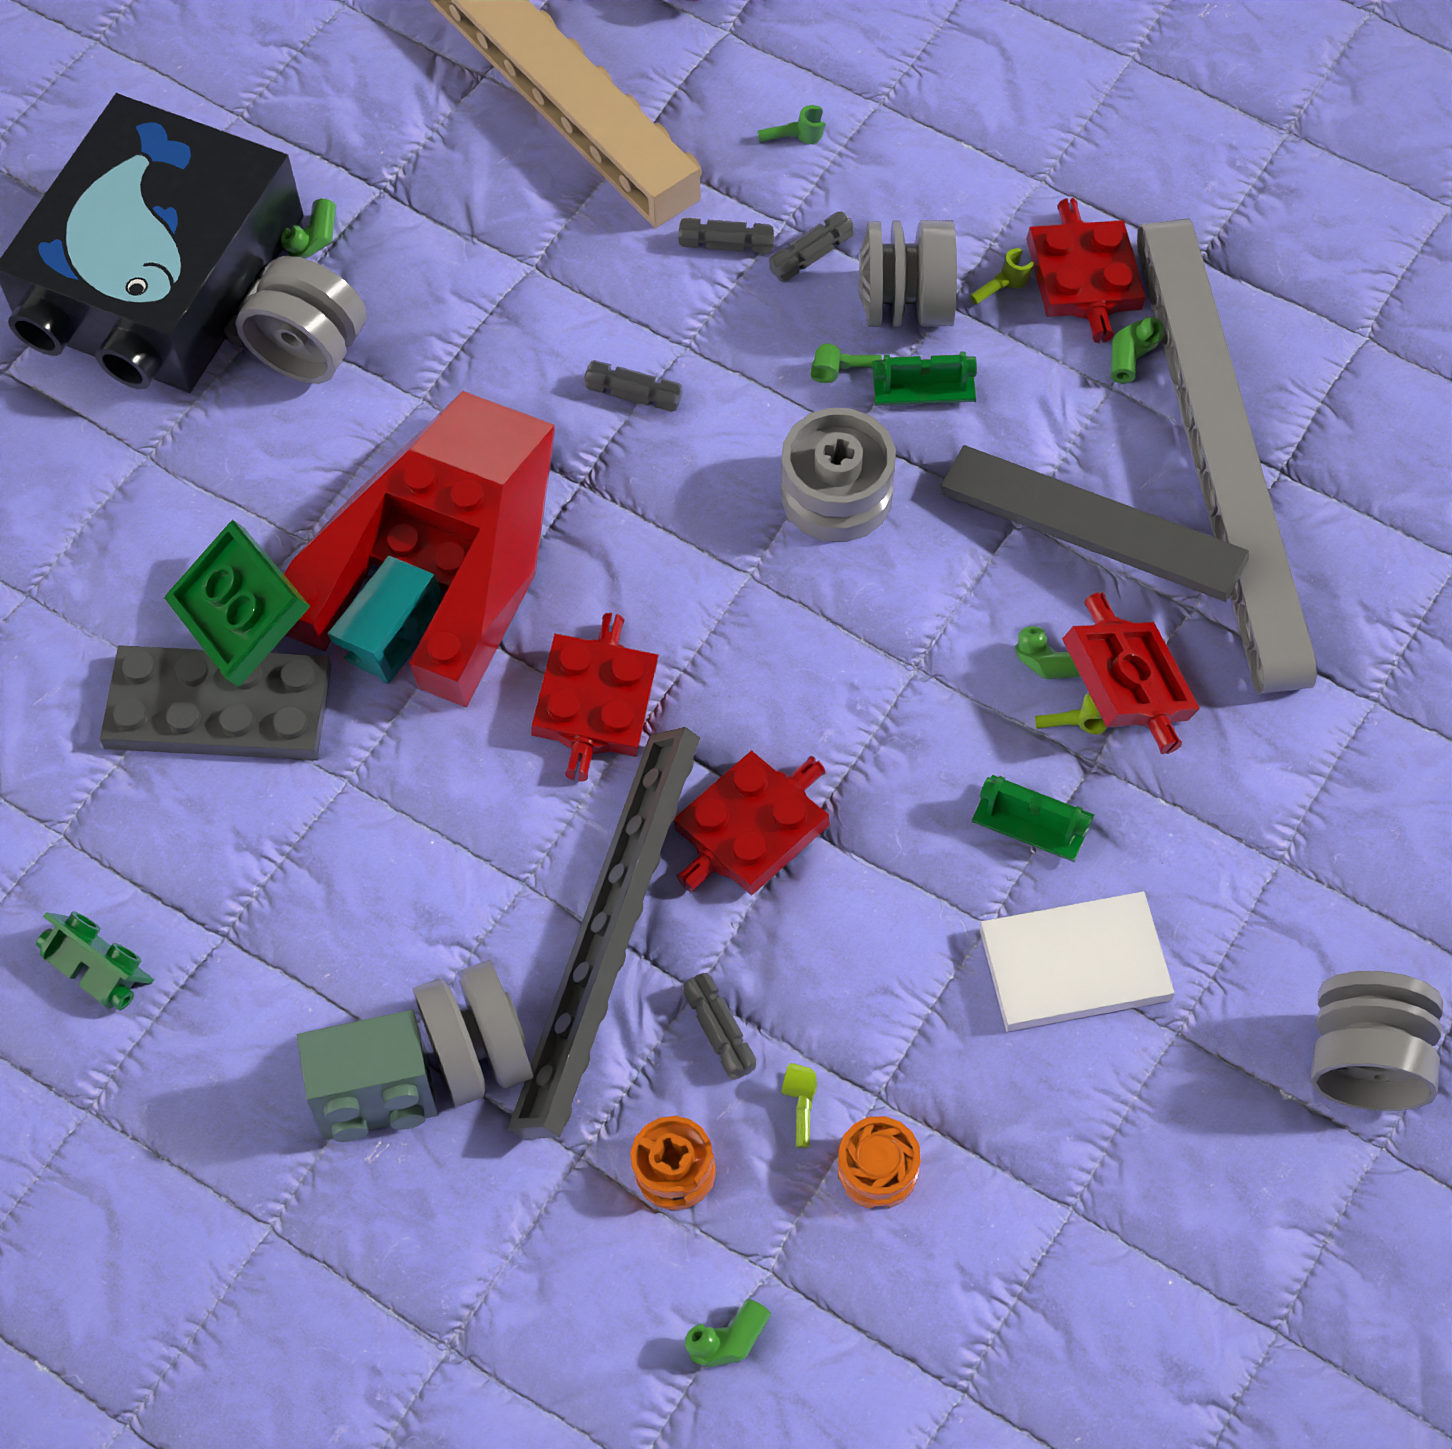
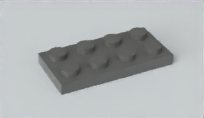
(185, 705)

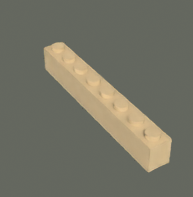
(581, 103)

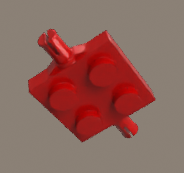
(1085, 269)
(1130, 673)
(594, 696)
(751, 823)

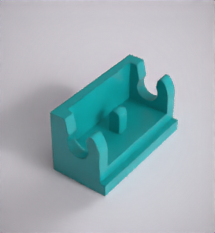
(388, 618)

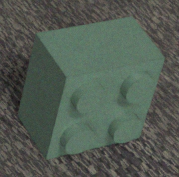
(367, 1076)

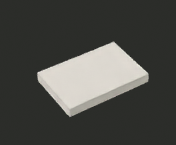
(1076, 961)

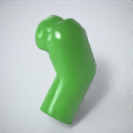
(316, 236)
(1132, 344)
(1041, 657)
(728, 1344)

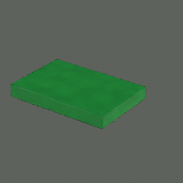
(236, 603)

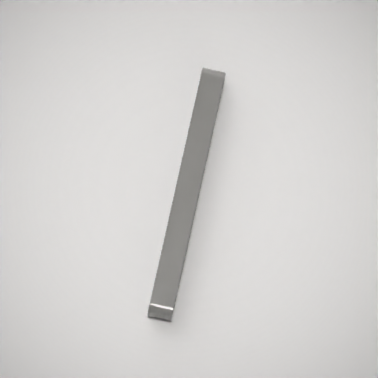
(1226, 457)

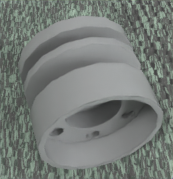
(910, 273)
(1377, 1041)

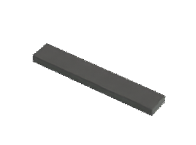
(1095, 523)

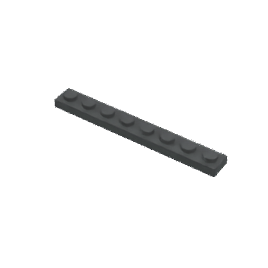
(604, 936)

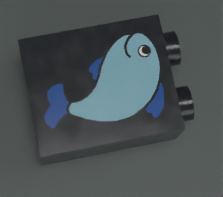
(148, 244)

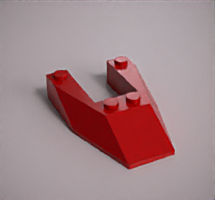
(453, 503)

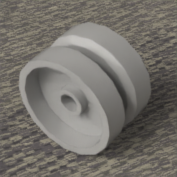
(301, 319)
(837, 474)
(479, 1031)

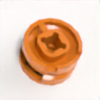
(673, 1161)
(878, 1162)

